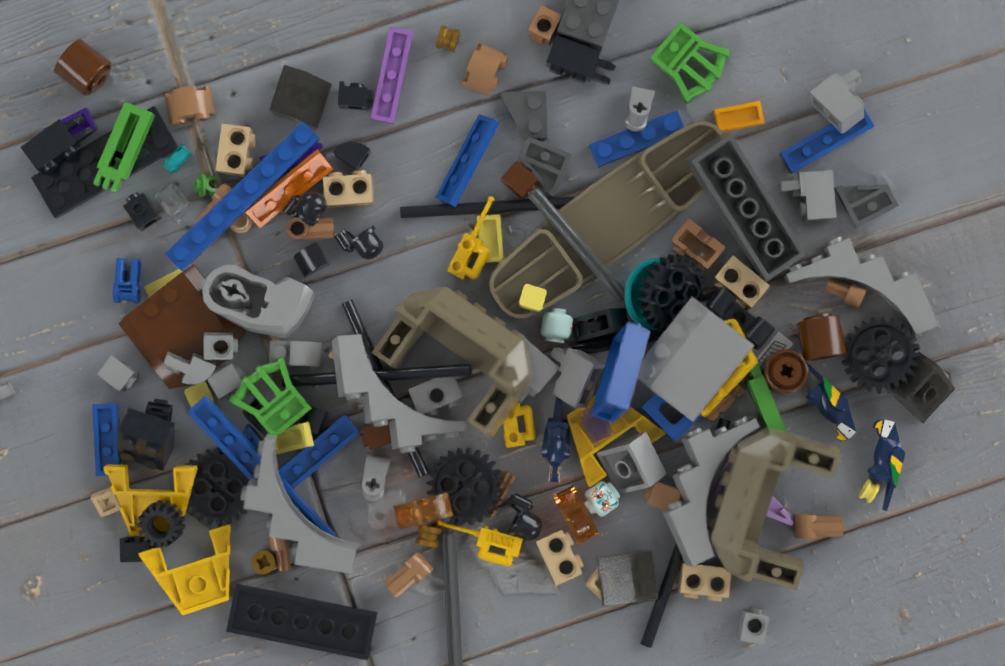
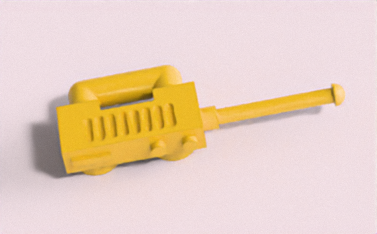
(466, 249)
(512, 436)
(492, 537)

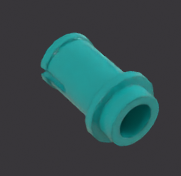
(178, 157)

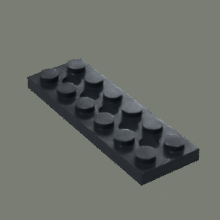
(89, 157)
(289, 633)

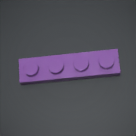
(392, 75)

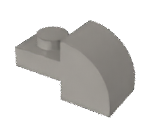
(296, 353)
(194, 371)

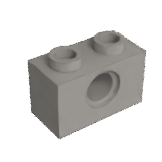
(421, 395)

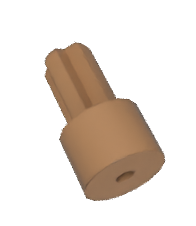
(852, 294)
(281, 550)

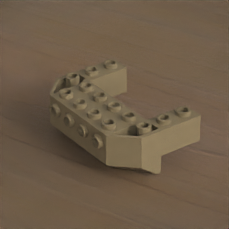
(471, 336)
(747, 499)

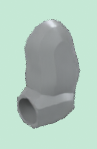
(257, 302)

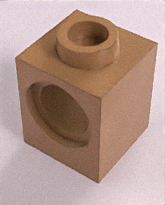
(548, 16)
(661, 495)

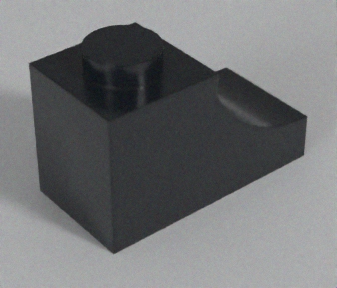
(599, 324)

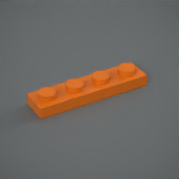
(293, 183)

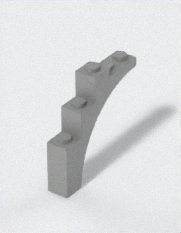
(903, 294)
(357, 378)
(268, 495)
(688, 519)

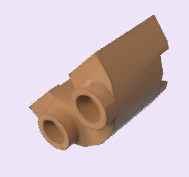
(483, 69)
(189, 103)
(697, 244)

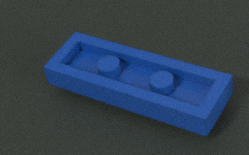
(105, 435)

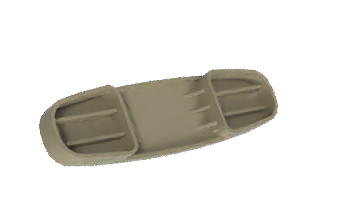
(608, 217)

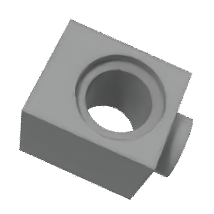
(211, 353)
(118, 374)
(226, 380)
(757, 636)

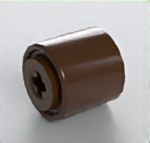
(83, 67)
(821, 337)
(773, 365)

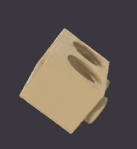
(228, 150)
(348, 197)
(744, 277)
(554, 558)
(705, 574)

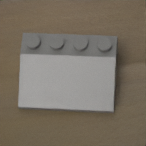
(693, 359)

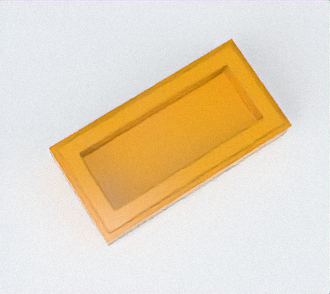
(739, 116)

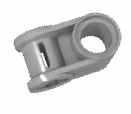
(639, 107)
(375, 473)

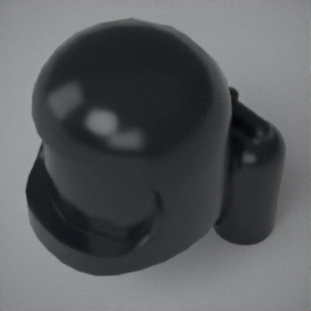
(306, 207)
(366, 243)
(524, 523)

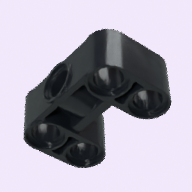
(754, 329)

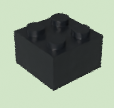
(145, 439)

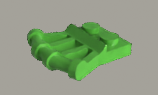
(677, 51)
(283, 409)

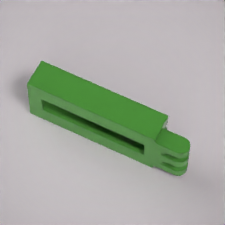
(126, 138)
(763, 400)

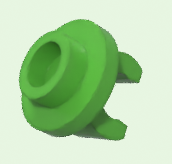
(202, 185)

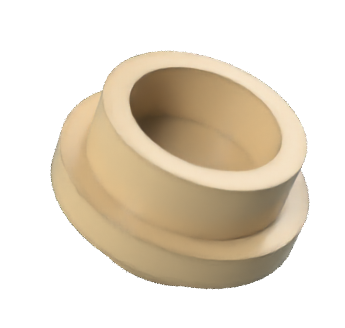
(242, 224)

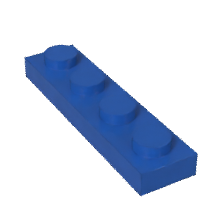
(630, 141)
(821, 144)
(467, 160)
(324, 447)

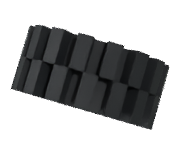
(152, 533)

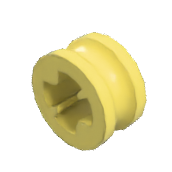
(869, 491)

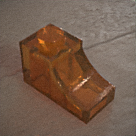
(423, 510)
(575, 514)

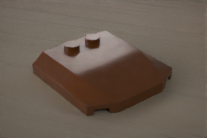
(176, 323)

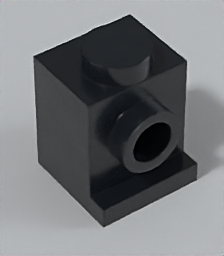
(354, 96)
(147, 216)
(130, 549)

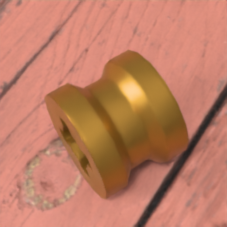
(448, 38)
(428, 536)
(268, 562)

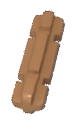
(726, 403)
(508, 480)

